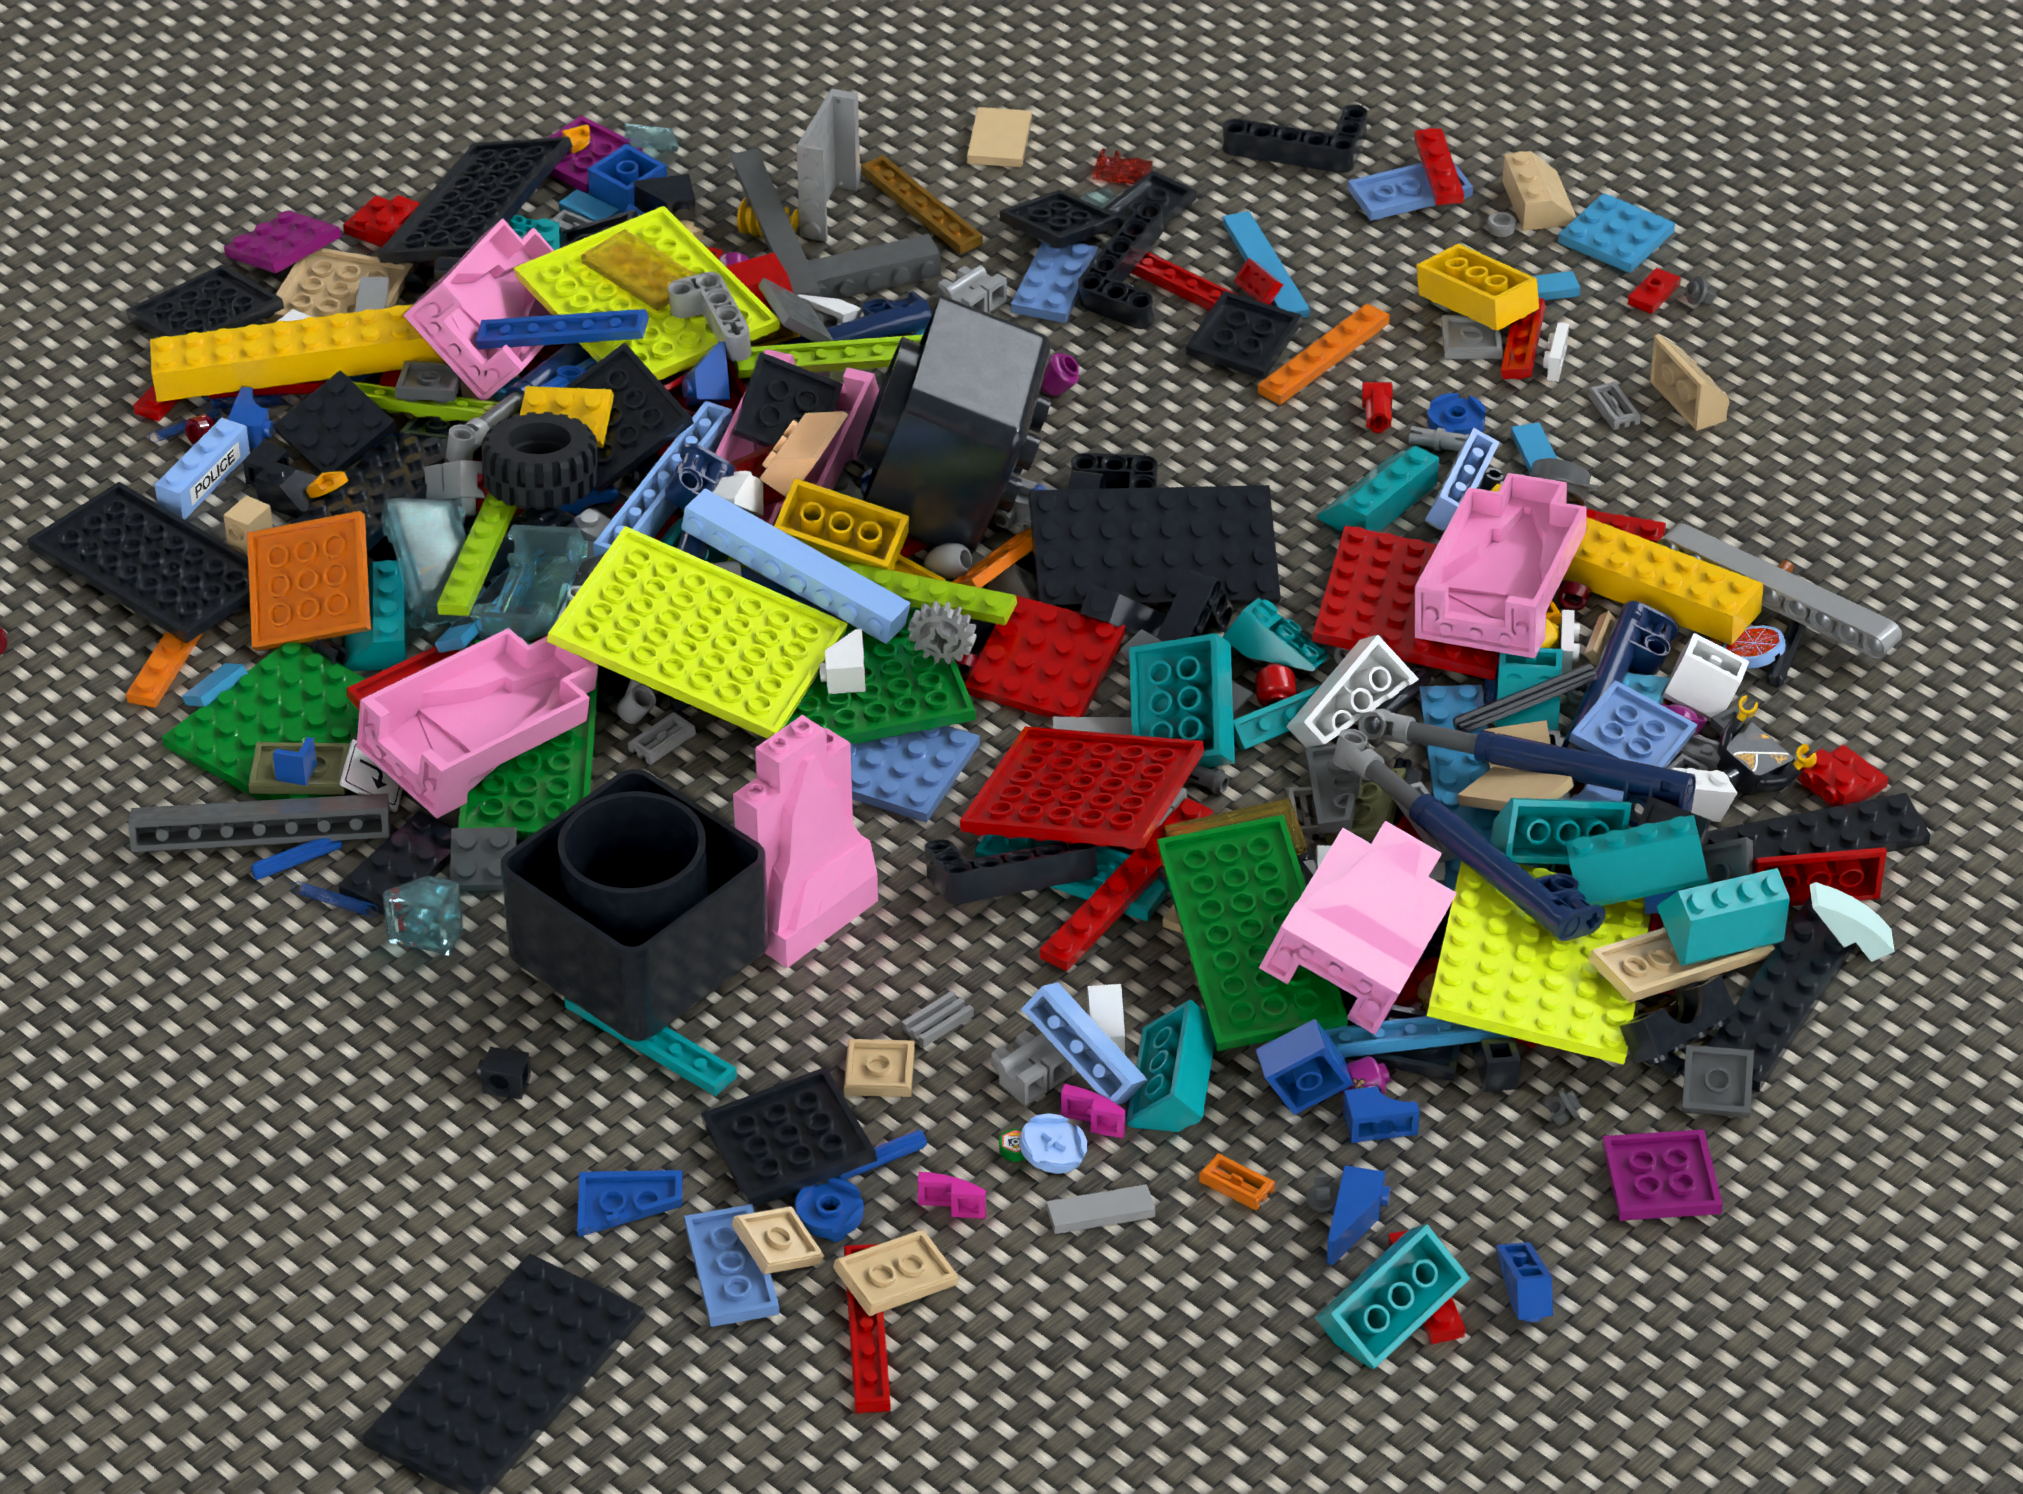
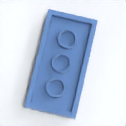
(1397, 191)
(1052, 281)
(726, 1272)

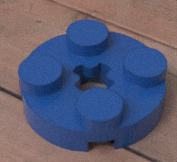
(1467, 414)
(834, 1223)

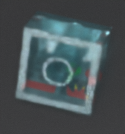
(424, 914)

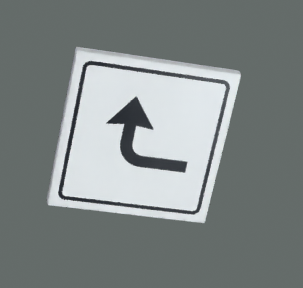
(367, 778)

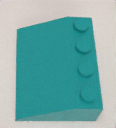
(1185, 694)

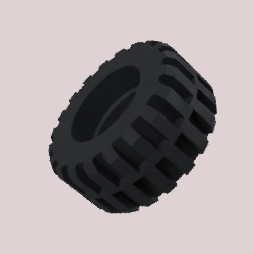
(539, 460)

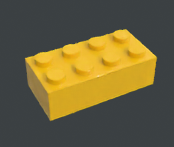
(1477, 286)
(843, 525)

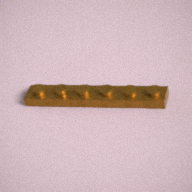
(921, 204)

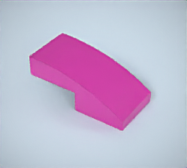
(1084, 1105)
(943, 1190)

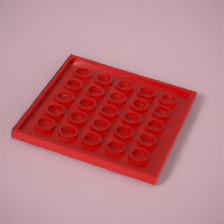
(1375, 595)
(1082, 787)

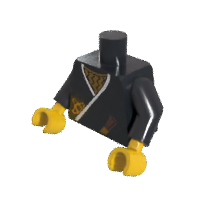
(1754, 758)

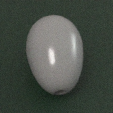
(949, 560)

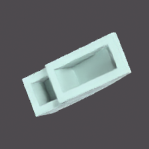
(1852, 921)

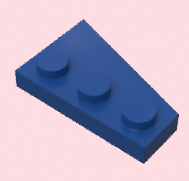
(625, 1196)

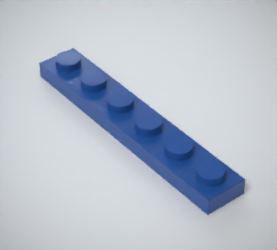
(562, 329)

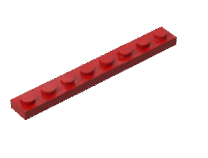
(1114, 895)

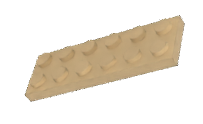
(1650, 965)

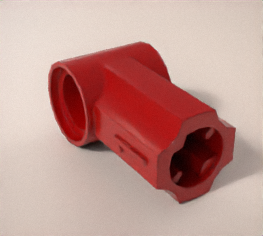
(1377, 403)

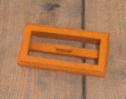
(1233, 1184)

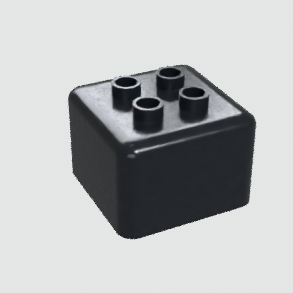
(956, 423)
(636, 903)

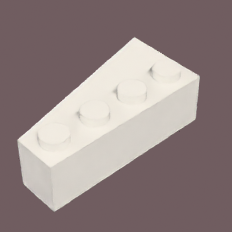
(1356, 686)

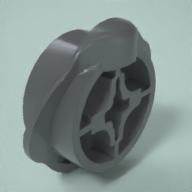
(1565, 471)

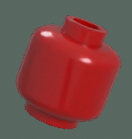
(1274, 684)

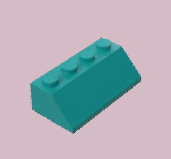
(1384, 491)
(387, 640)
(1538, 828)
(1638, 861)
(1726, 916)
(1177, 1062)
(1393, 1296)

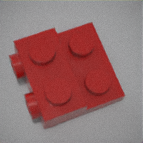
(379, 219)
(1842, 777)

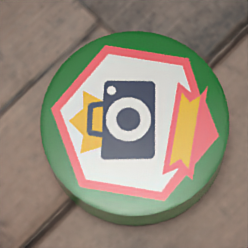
(1009, 1145)

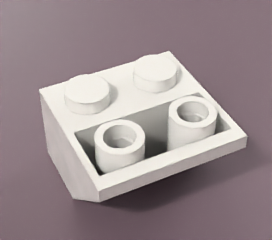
(1705, 677)

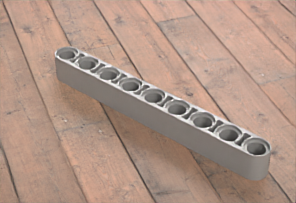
(1793, 595)

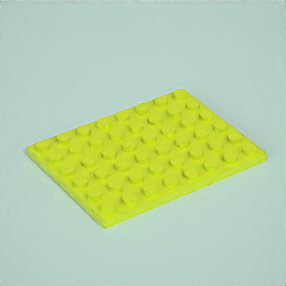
(669, 342)
(697, 633)
(1523, 982)

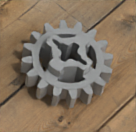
(942, 632)

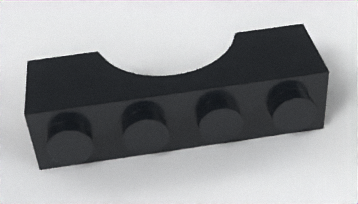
(1700, 1008)
(1497, 1063)

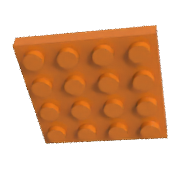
(308, 581)

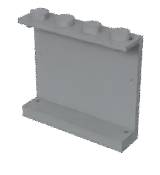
(827, 159)

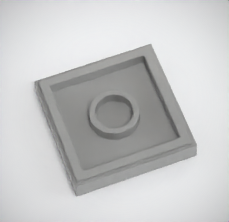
(1469, 339)

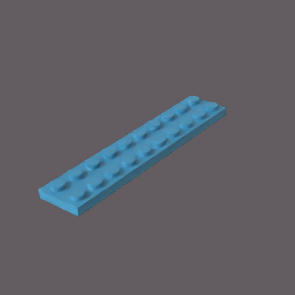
(1454, 770)

